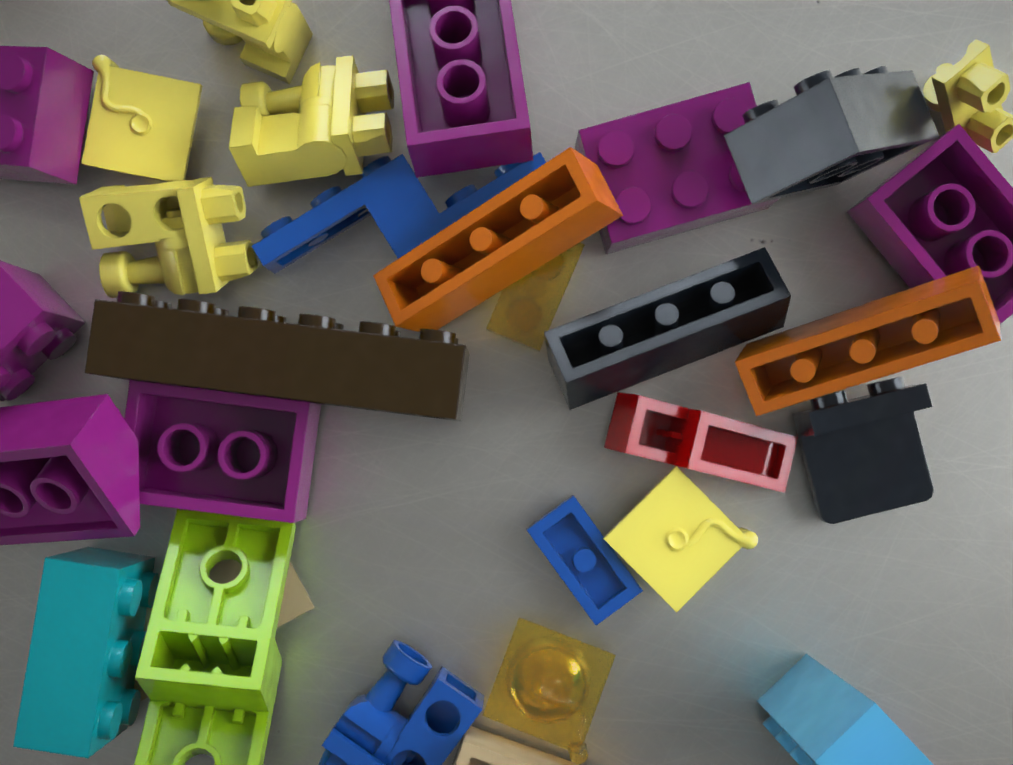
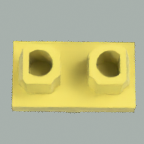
(973, 97)

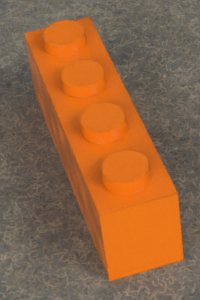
(498, 243)
(869, 341)

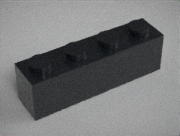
(667, 328)

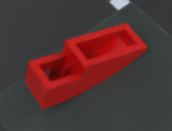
(700, 441)

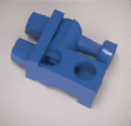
(379, 735)

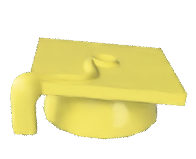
(141, 123)
(677, 539)

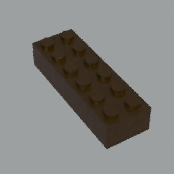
(276, 358)

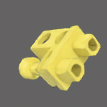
(271, 29)
(312, 126)
(184, 225)

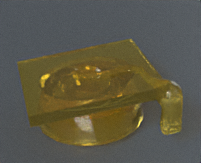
(549, 686)

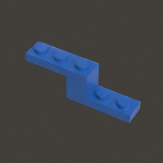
(392, 199)

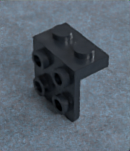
(865, 450)

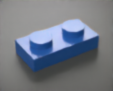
(584, 560)

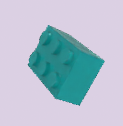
(85, 651)

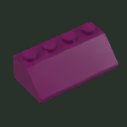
(67, 472)

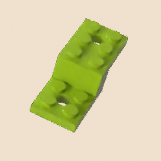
(213, 645)

